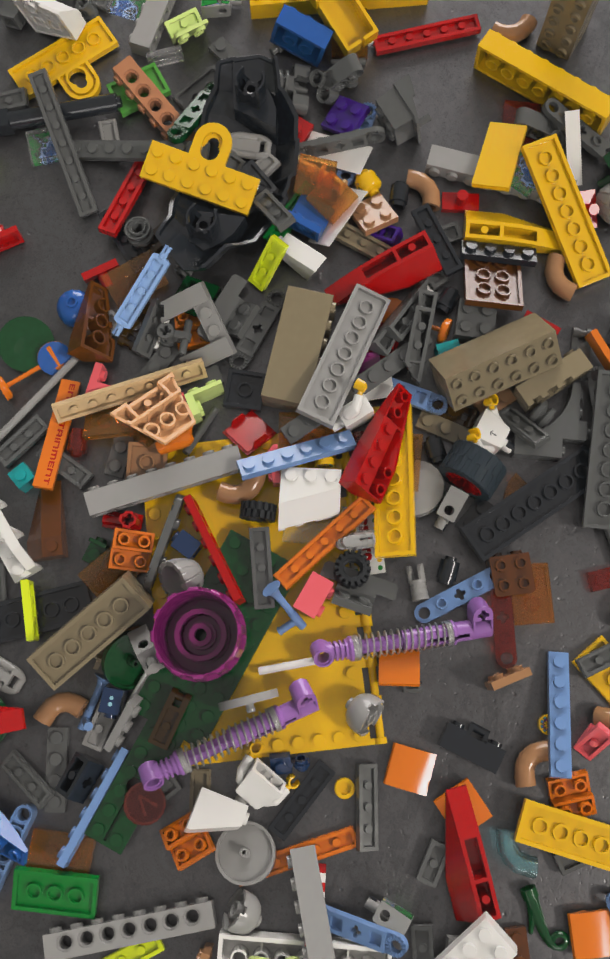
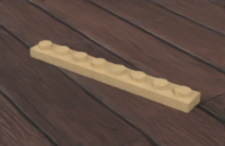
(125, 391)

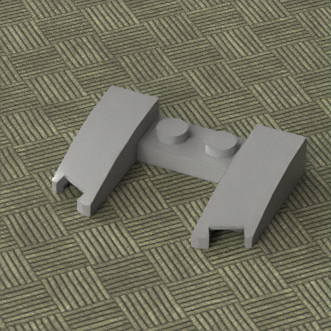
(208, 315)

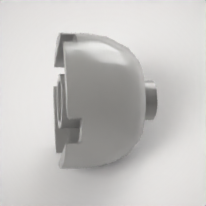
(362, 712)
(243, 914)

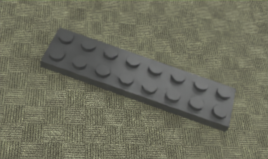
(597, 490)

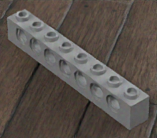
(56, 949)

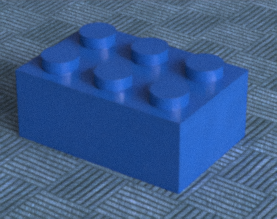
(301, 35)

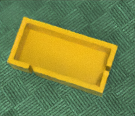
(349, 22)

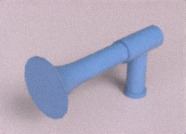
(273, 590)
(85, 723)

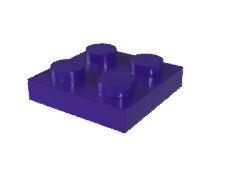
(345, 116)

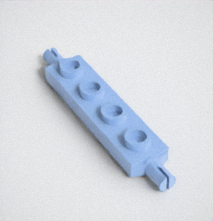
(142, 290)

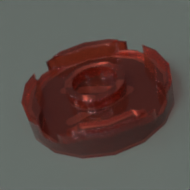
(144, 806)

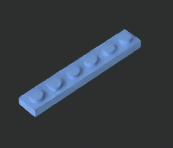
(296, 455)
(559, 715)
(77, 833)

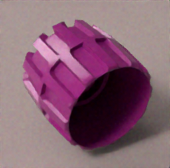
(177, 628)

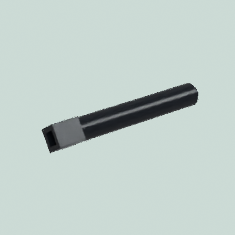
(71, 110)

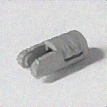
(353, 541)
(417, 587)

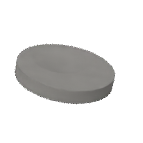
(430, 490)
(248, 700)
(245, 854)

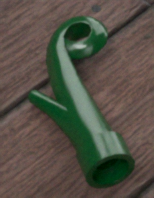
(536, 918)

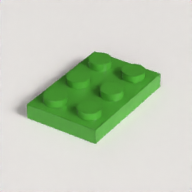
(129, 106)

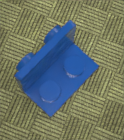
(308, 219)

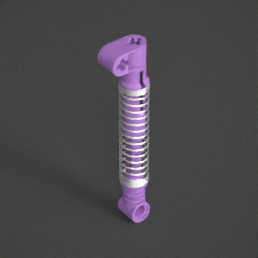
(445, 633)
(274, 718)

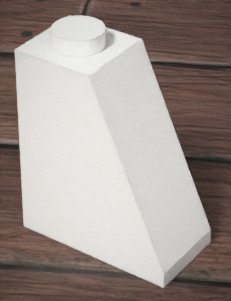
(301, 256)
(216, 813)

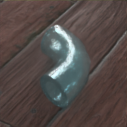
(513, 856)

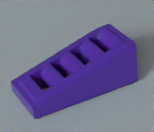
(393, 237)

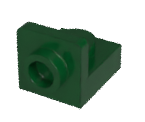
(95, 548)

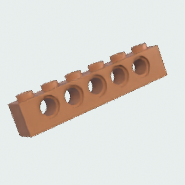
(129, 69)

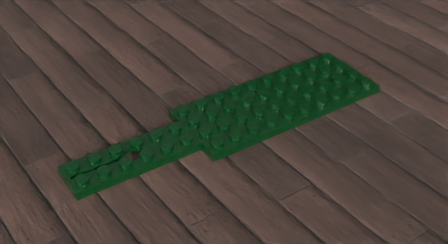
(203, 708)

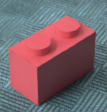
(313, 595)

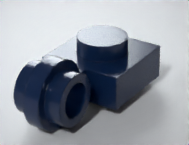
(282, 763)

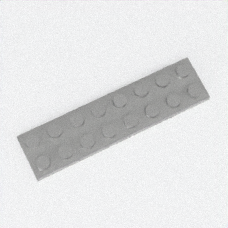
(343, 356)

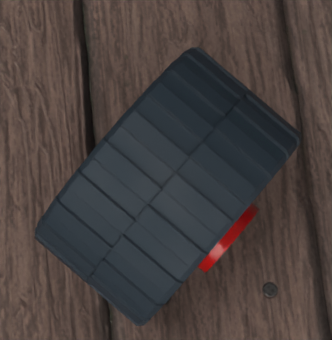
(472, 469)

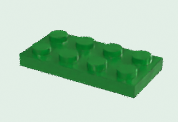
(55, 892)

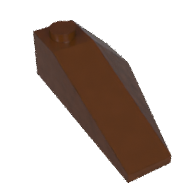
(91, 333)
(48, 528)

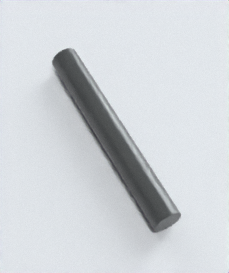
(201, 430)

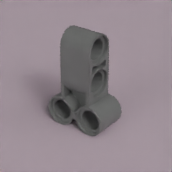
(335, 78)
(537, 124)

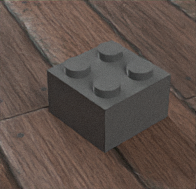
(472, 321)

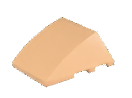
(158, 413)

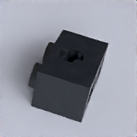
(79, 778)

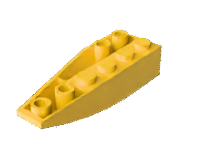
(508, 230)

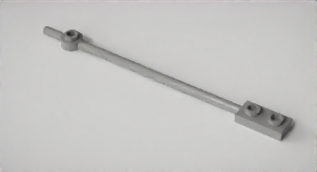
(45, 389)

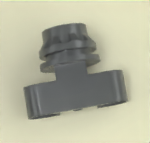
(296, 86)

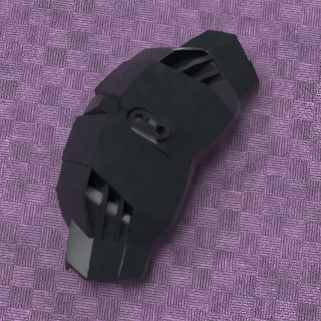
(243, 99)

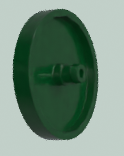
(22, 340)
(121, 663)

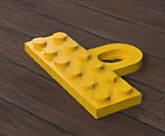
(69, 57)
(201, 177)

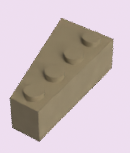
(547, 384)

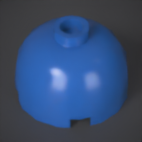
(69, 306)

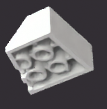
(52, 18)
(308, 496)

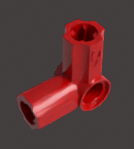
(126, 520)

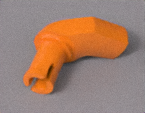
(180, 442)

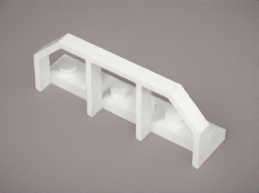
(12, 553)

